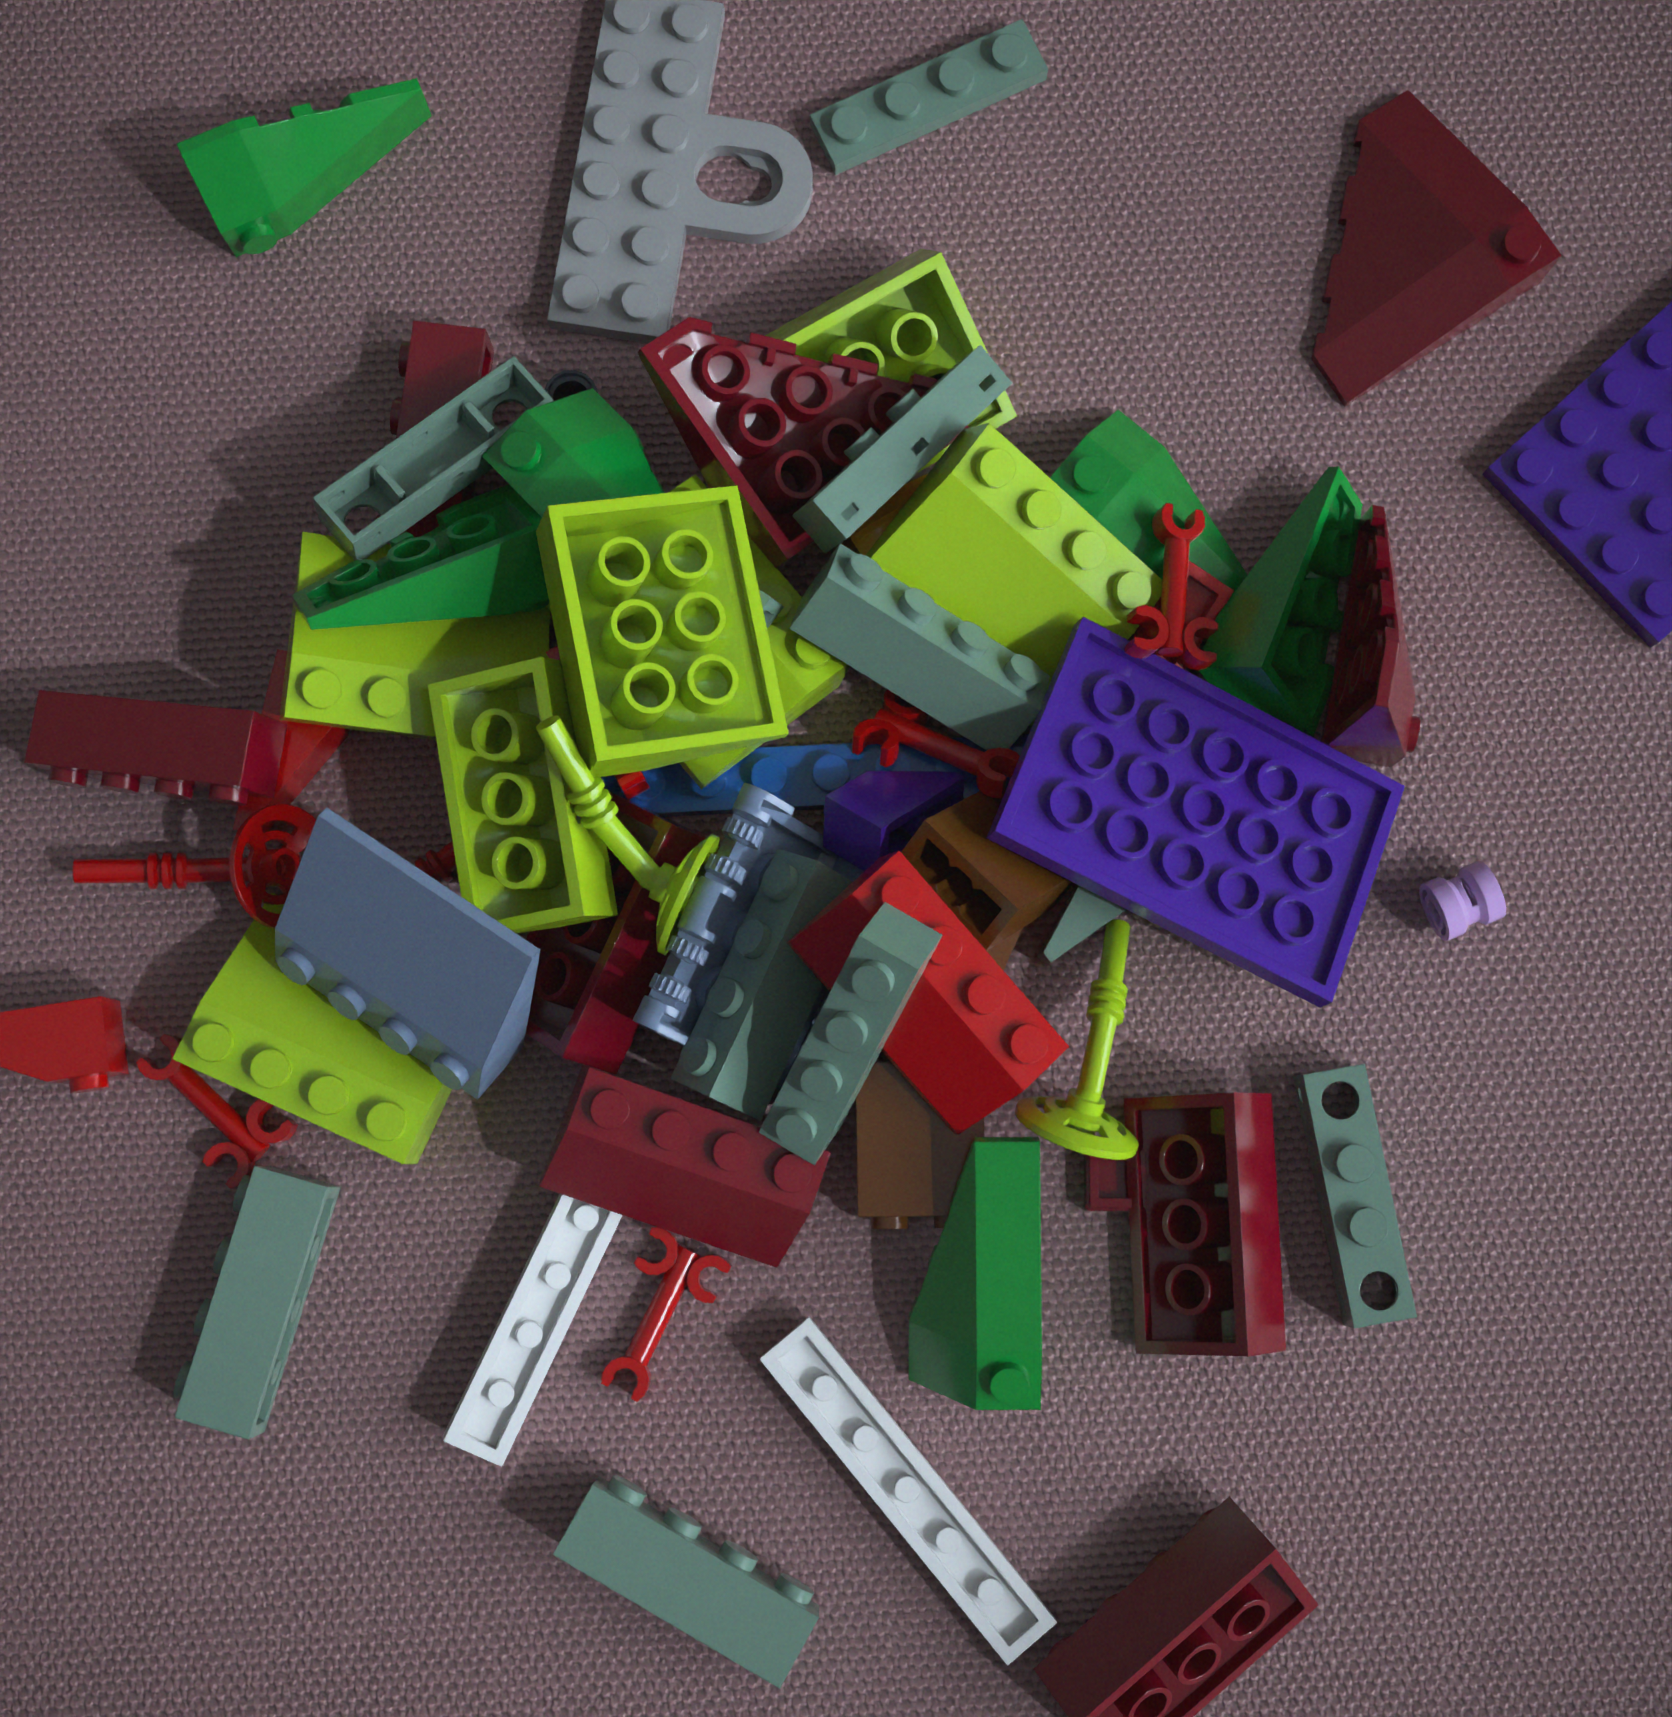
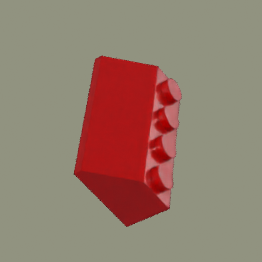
(967, 1027)

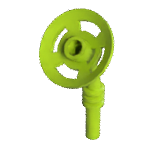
(667, 884)
(1083, 1108)

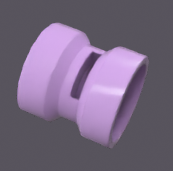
(1462, 900)

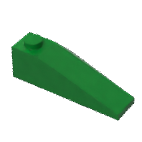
(281, 173)
(572, 454)
(1122, 483)
(470, 566)
(1282, 613)
(981, 1300)

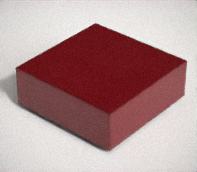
(1107, 1183)

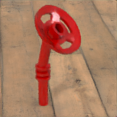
(261, 867)

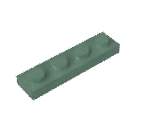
(928, 96)

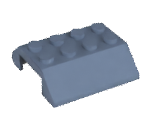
(719, 908)

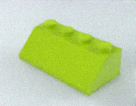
(508, 805)

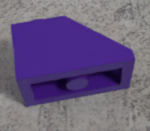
(884, 810)

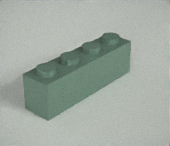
(920, 650)
(761, 991)
(850, 1032)
(255, 1302)
(690, 1580)

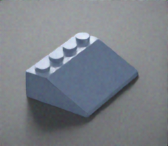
(406, 956)

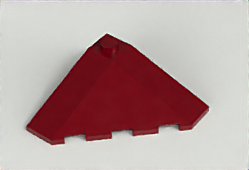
(1422, 249)
(768, 419)
(1372, 676)

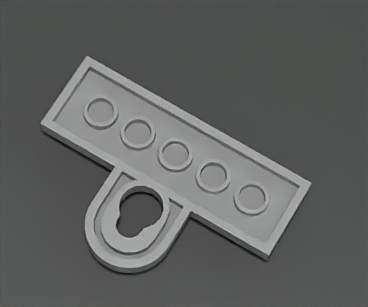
(639, 168)

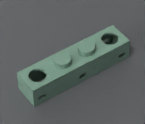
(889, 460)
(426, 462)
(1354, 1197)

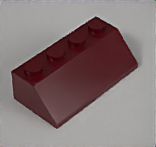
(602, 968)
(680, 1168)
(1211, 1233)
(1180, 1625)

